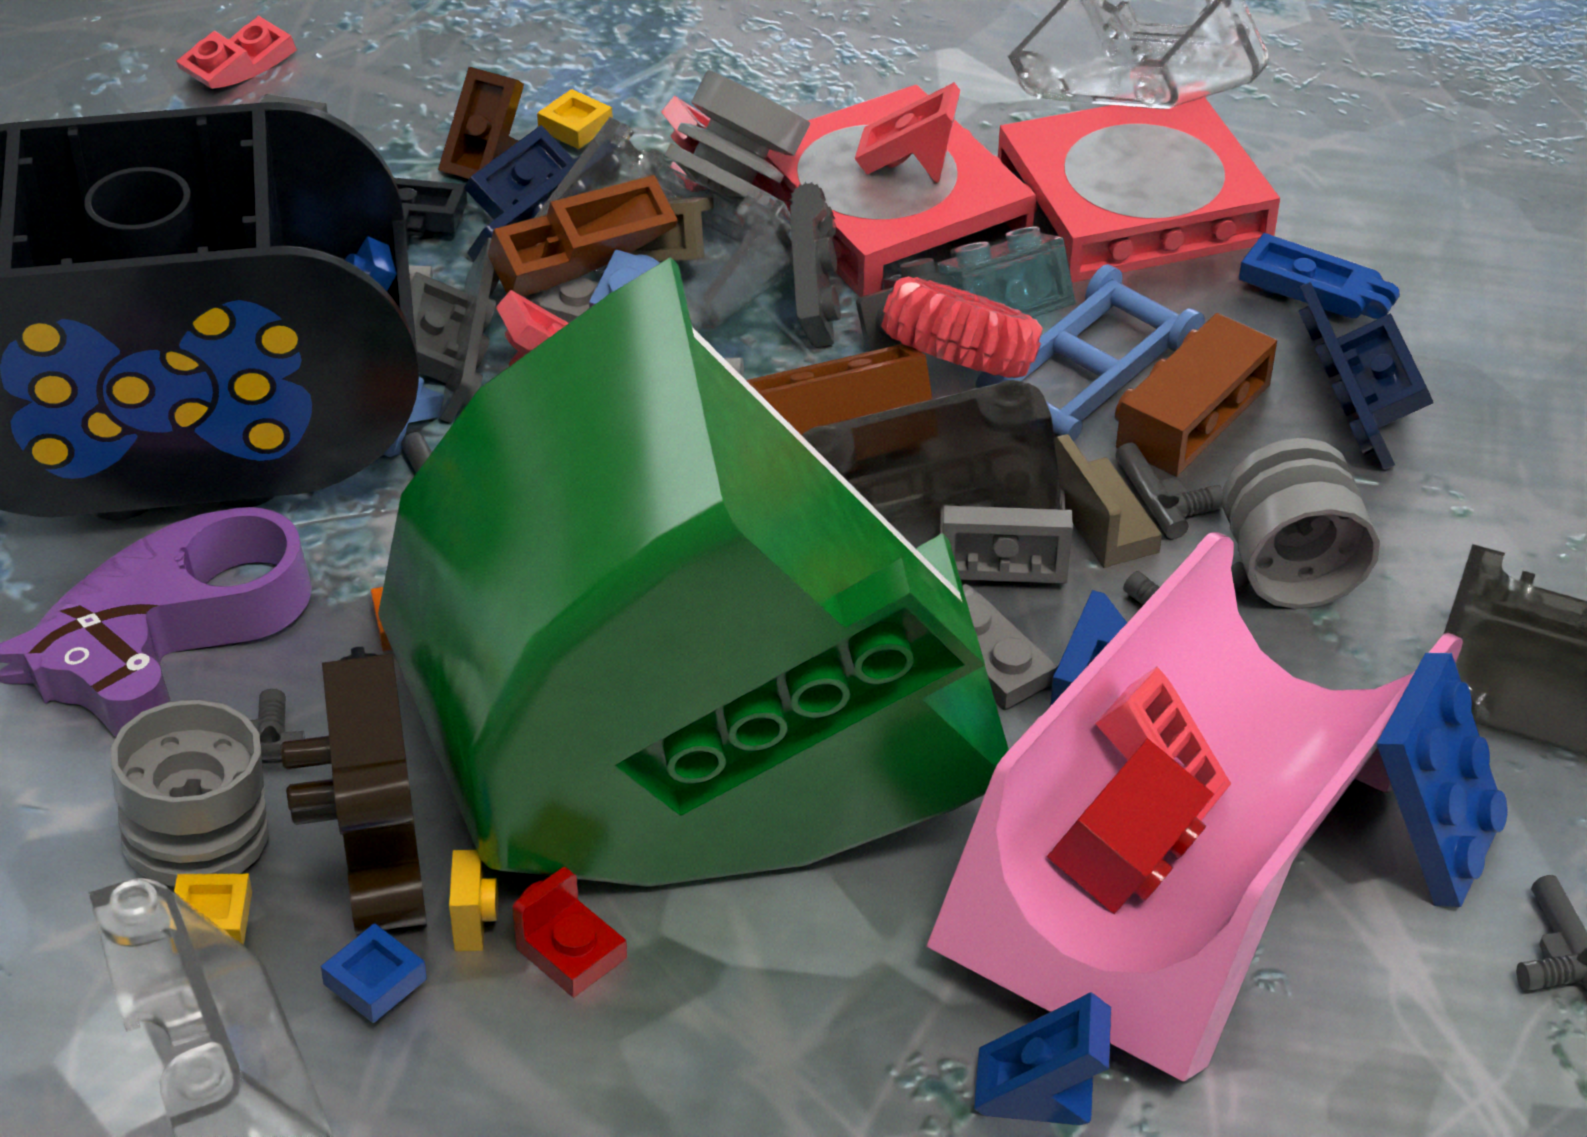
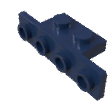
(518, 182)
(1375, 373)

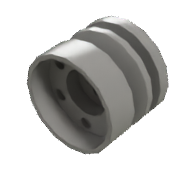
(736, 138)
(1300, 523)
(189, 790)

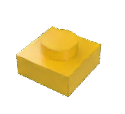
(574, 118)
(220, 898)
(471, 900)

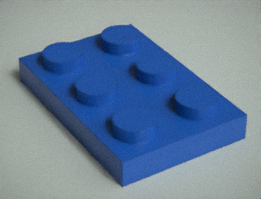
(1442, 779)

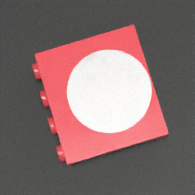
(1141, 184)
(898, 207)

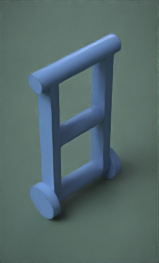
(1102, 294)

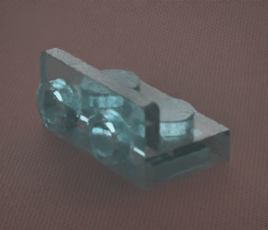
(1023, 273)

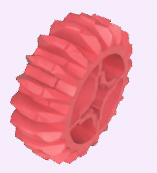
(961, 327)

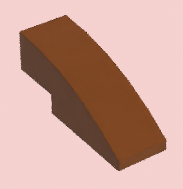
(579, 235)

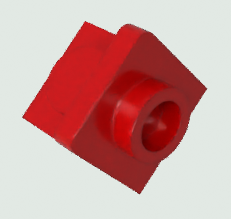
(564, 934)

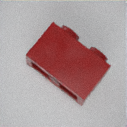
(1132, 826)

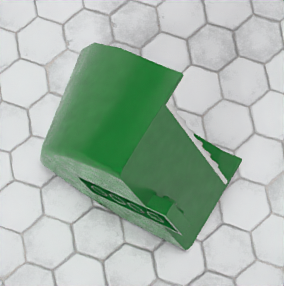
(672, 620)

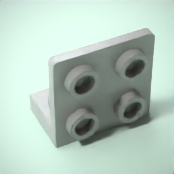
(1009, 542)

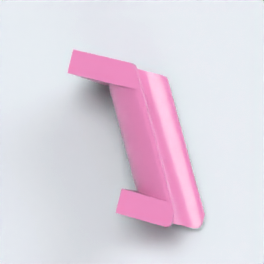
(1183, 952)

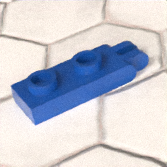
(1339, 284)

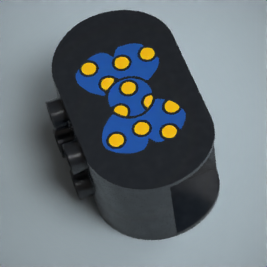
(193, 309)

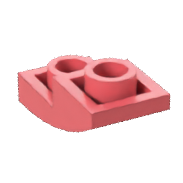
(246, 54)

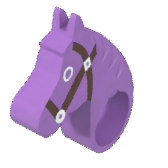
(153, 599)

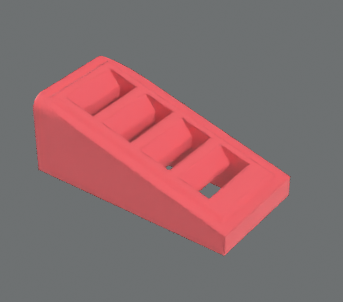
(1156, 712)

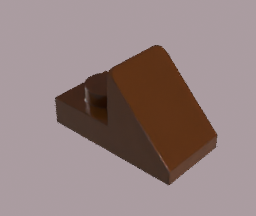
(481, 122)

